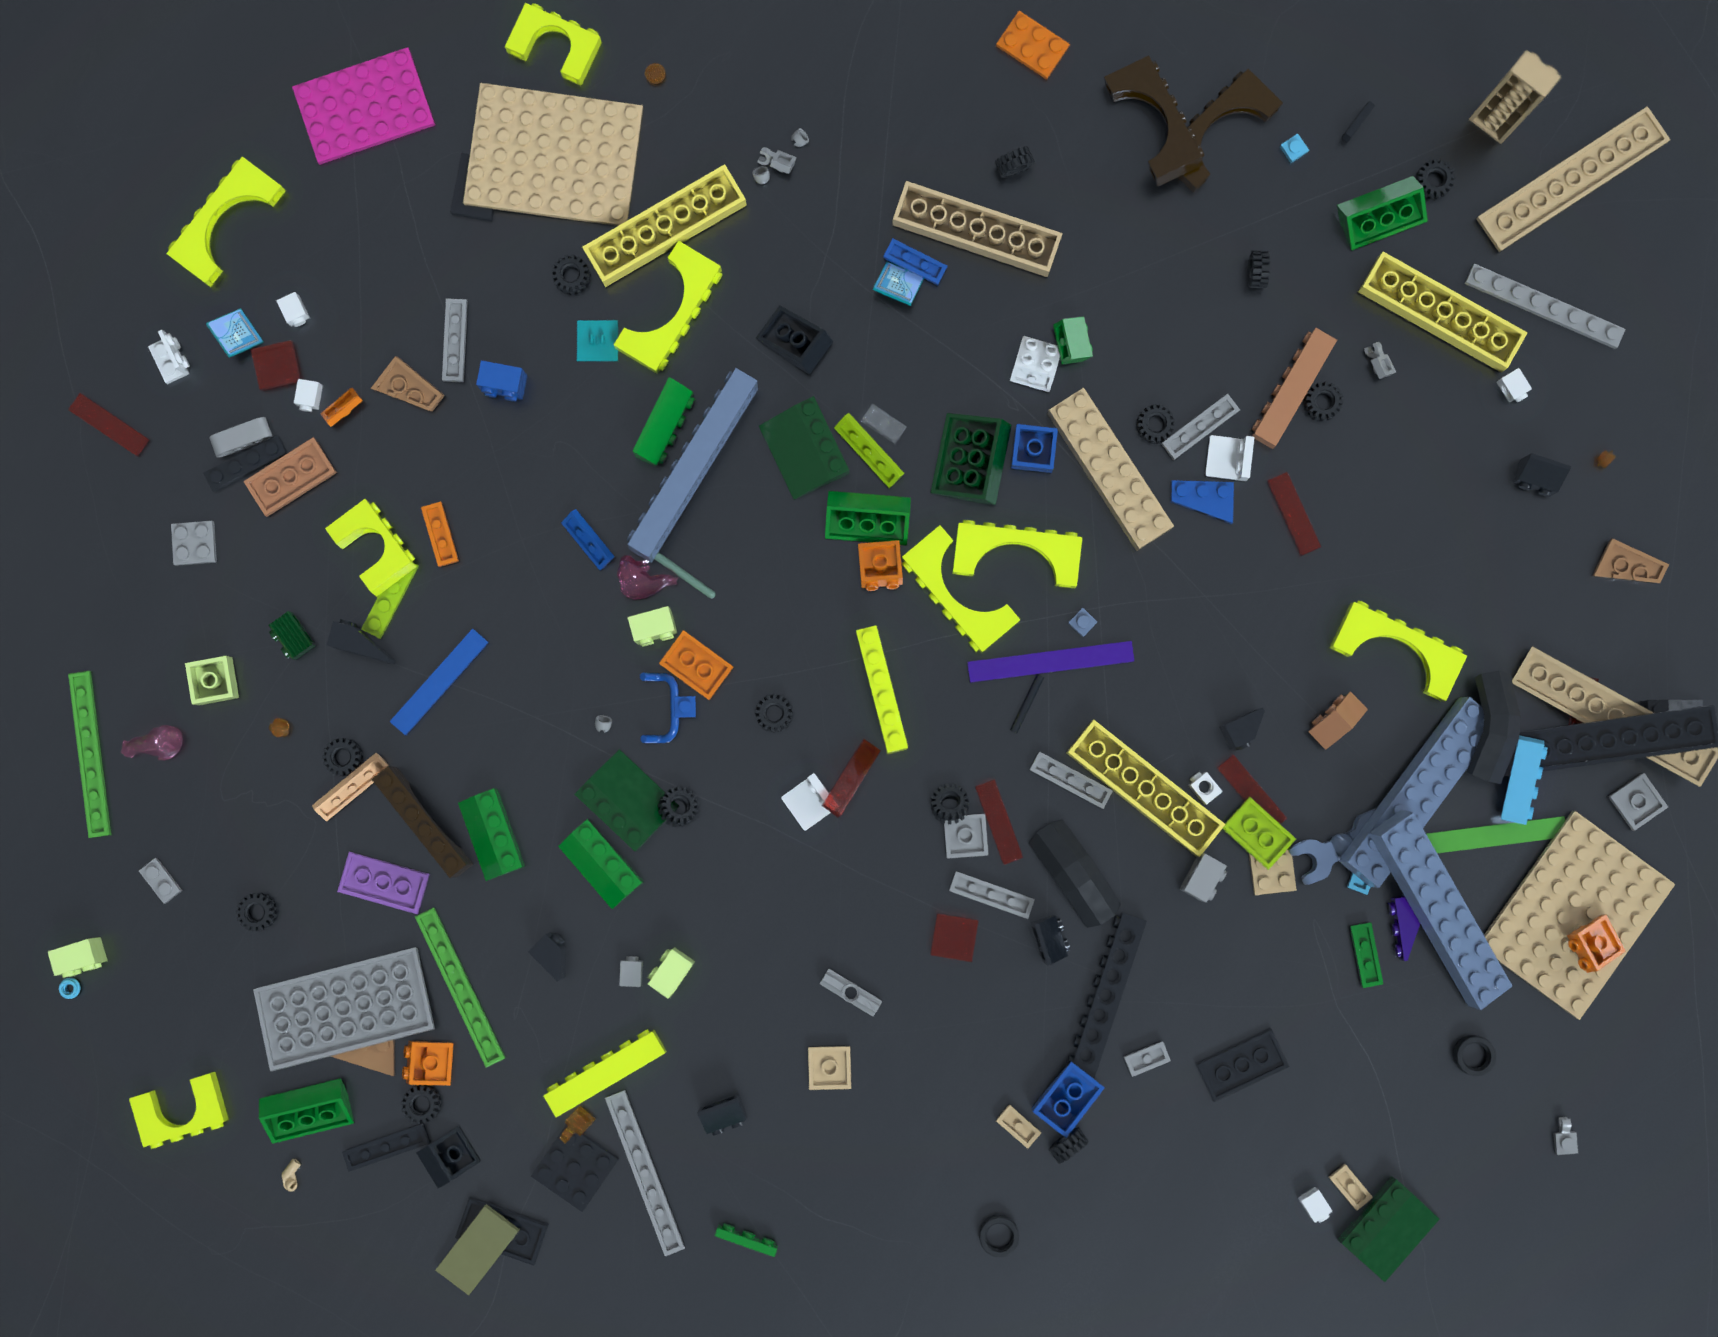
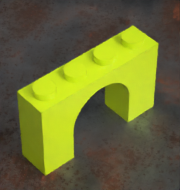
(535, 22)
(395, 560)
(156, 1128)

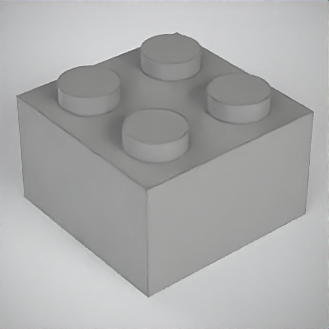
(1203, 878)

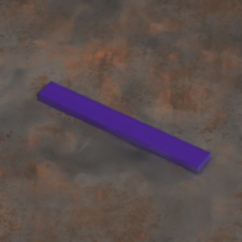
(1050, 661)

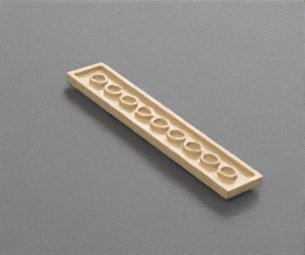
(1573, 179)
(1593, 702)

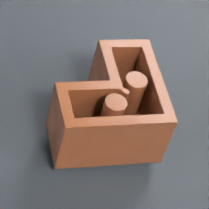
(1338, 720)

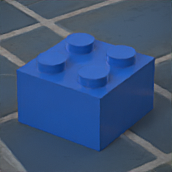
(501, 380)
(1034, 448)

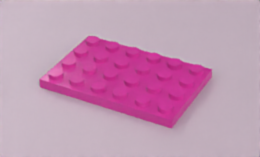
(363, 105)

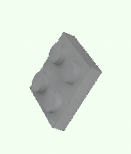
(193, 543)
(1638, 801)
(967, 837)

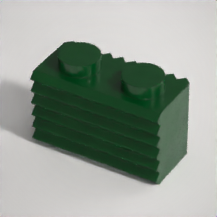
(291, 636)

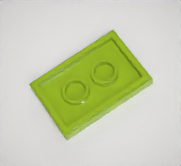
(1258, 833)

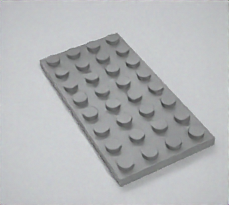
(343, 1009)

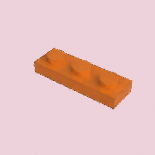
(440, 534)

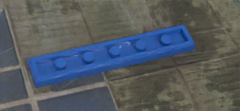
(439, 682)

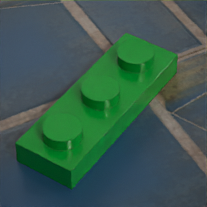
(1366, 955)
(746, 1239)

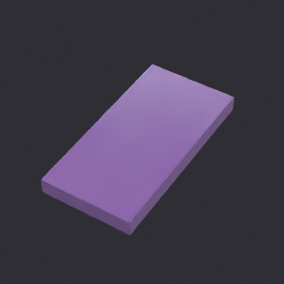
(383, 882)

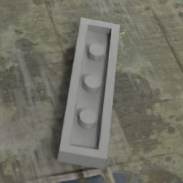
(454, 340)
(1200, 426)
(1071, 780)
(991, 895)

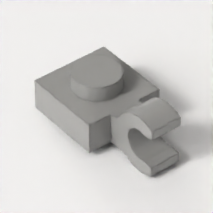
(781, 161)
(1381, 363)
(1565, 1140)

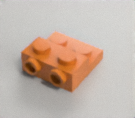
(880, 565)
(1595, 944)
(428, 1063)

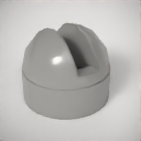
(800, 138)
(761, 175)
(603, 723)

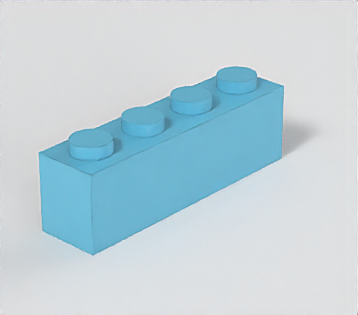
(1522, 780)

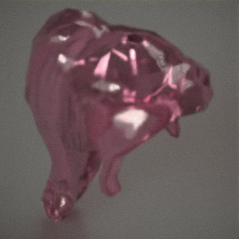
(637, 582)
(160, 742)

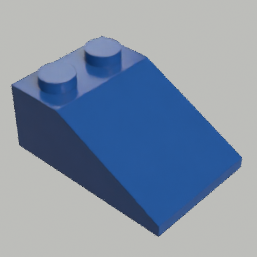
(1067, 1099)

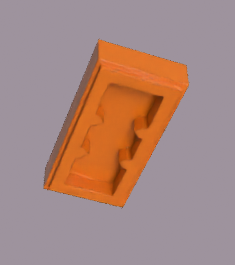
(341, 407)

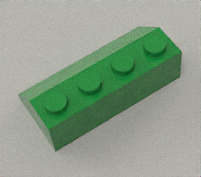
(1383, 212)
(663, 423)
(867, 517)
(491, 834)
(600, 863)
(305, 1111)

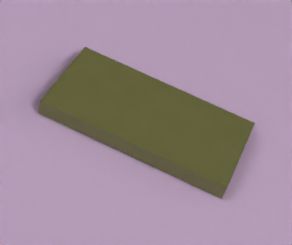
(477, 1249)

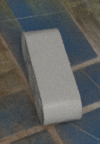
(240, 437)

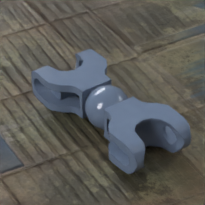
(1328, 852)

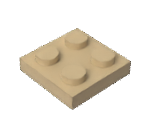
(1276, 879)
(829, 1067)

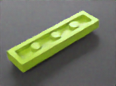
(869, 450)
(386, 606)

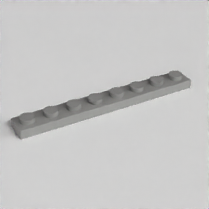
(1544, 306)
(645, 1173)

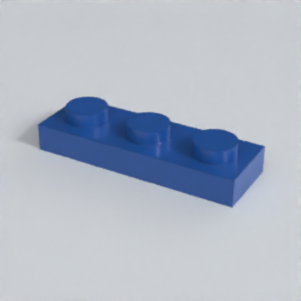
(915, 261)
(587, 539)

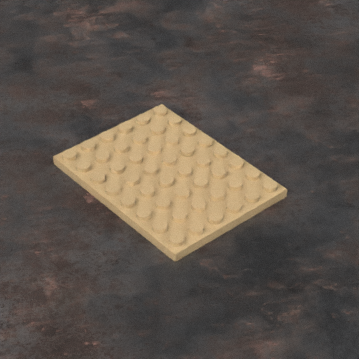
(553, 155)
(1568, 887)

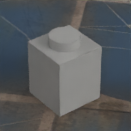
(631, 972)

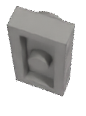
(160, 880)
(1147, 1058)

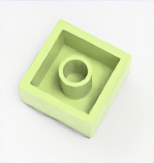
(652, 626)
(211, 680)
(77, 956)
(671, 972)

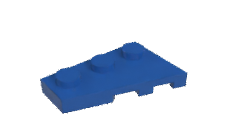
(1206, 497)

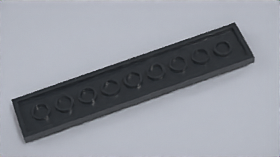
(1626, 738)

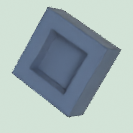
(1082, 622)

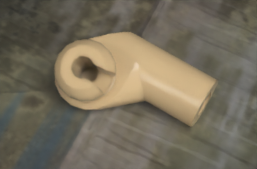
(288, 1175)

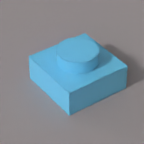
(1294, 148)
(1358, 885)

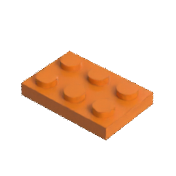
(1032, 45)
(696, 665)

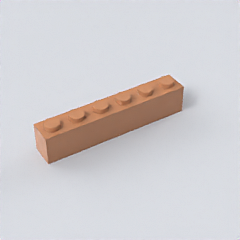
(1294, 387)

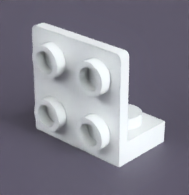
(168, 358)
(1036, 364)
(1229, 457)
(806, 801)

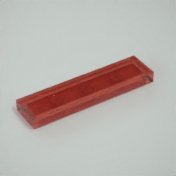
(108, 424)
(1294, 513)
(851, 778)
(1247, 787)
(999, 822)

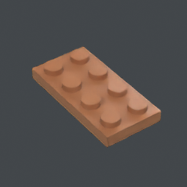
(290, 477)

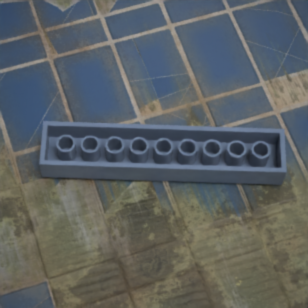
(693, 465)
(1421, 785)
(1440, 909)

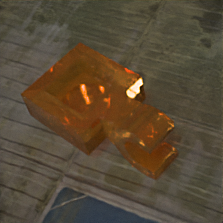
(577, 1122)

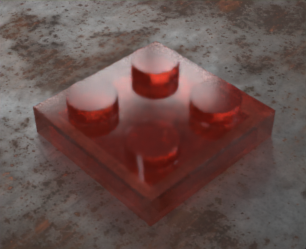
(276, 365)
(954, 937)

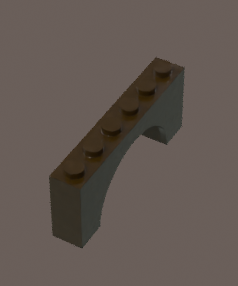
(1142, 82)
(1245, 95)
(399, 794)

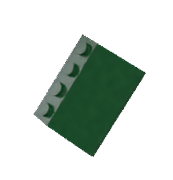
(804, 448)
(971, 458)
(625, 800)
(1388, 1229)

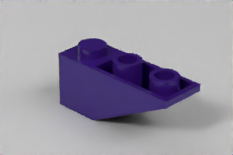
(1404, 926)

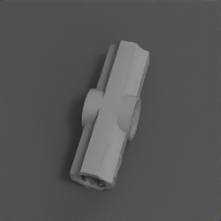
(863, 999)

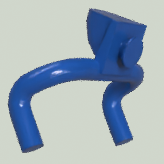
(679, 706)

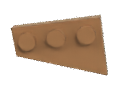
(407, 385)
(1629, 563)
(375, 1057)

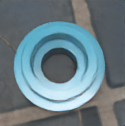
(64, 991)

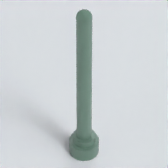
(685, 575)

